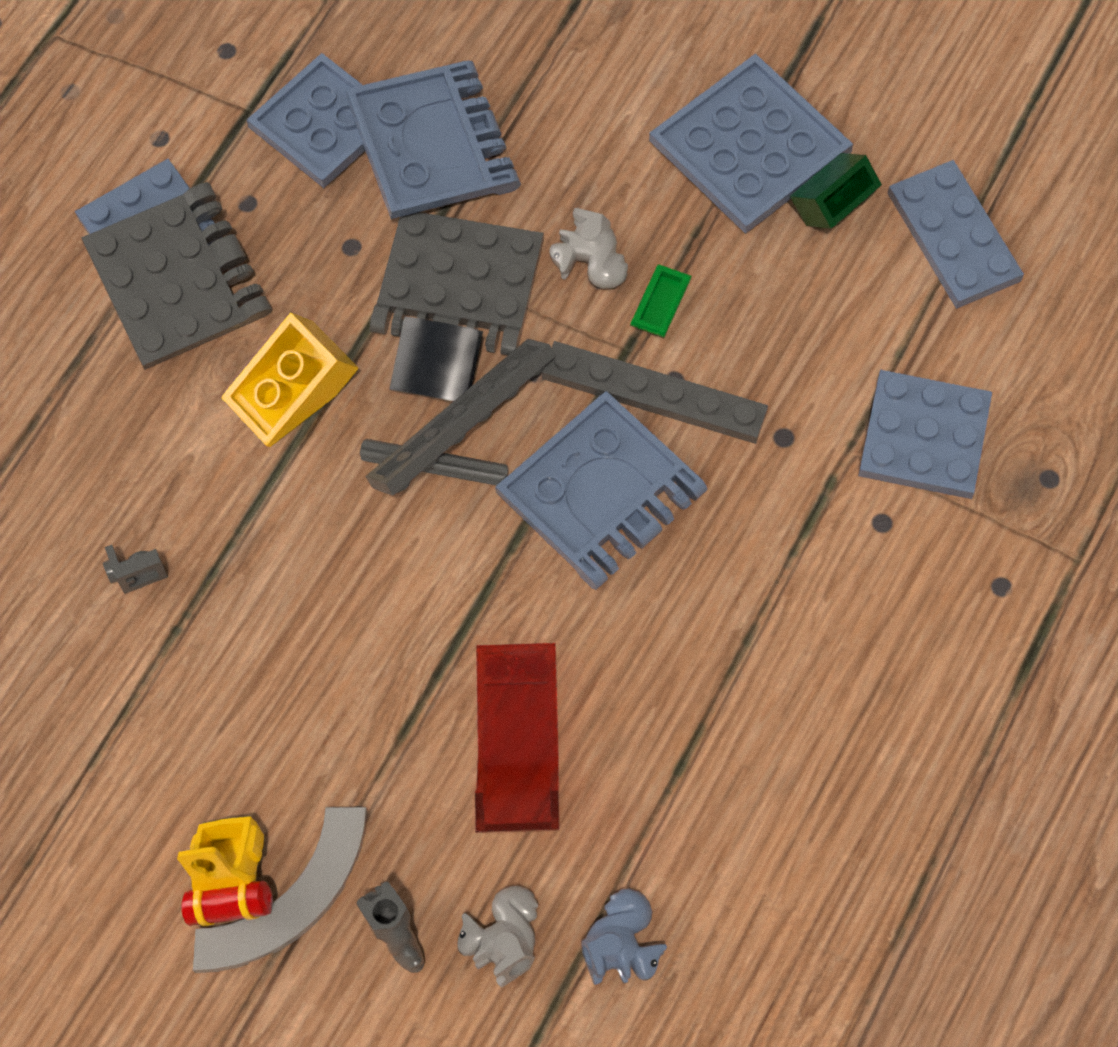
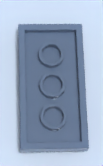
(955, 234)

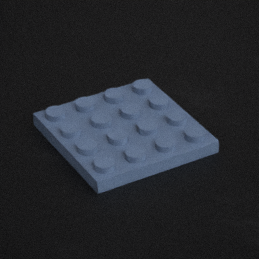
(749, 142)

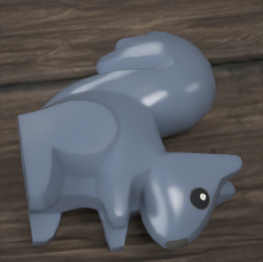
(613, 943)

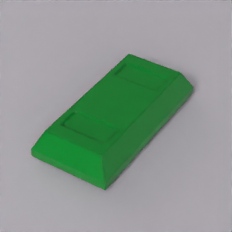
(660, 300)

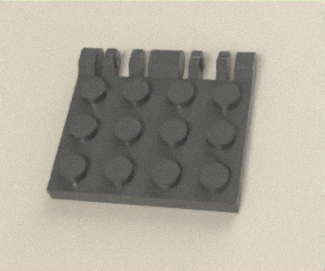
(459, 277)
(171, 281)

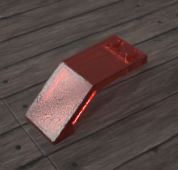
(517, 739)

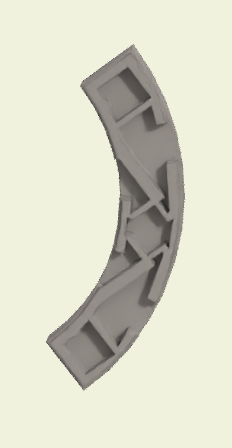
(297, 908)

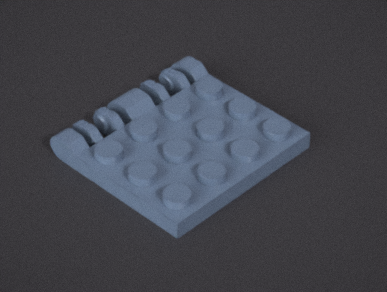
(430, 142)
(599, 481)

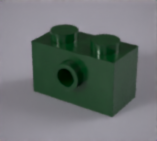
(836, 190)

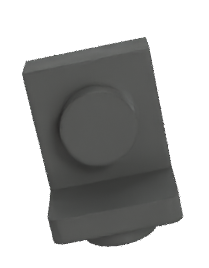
(136, 572)

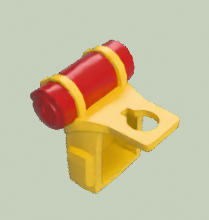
(224, 873)

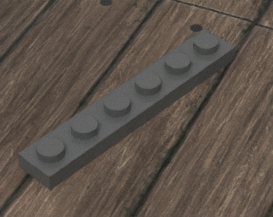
(656, 392)
(460, 416)

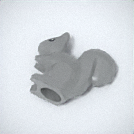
(591, 243)
(508, 941)

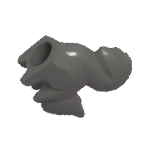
(391, 924)

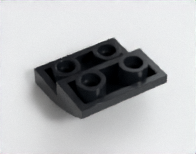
(435, 359)

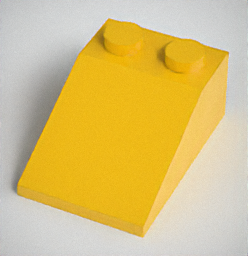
(289, 379)

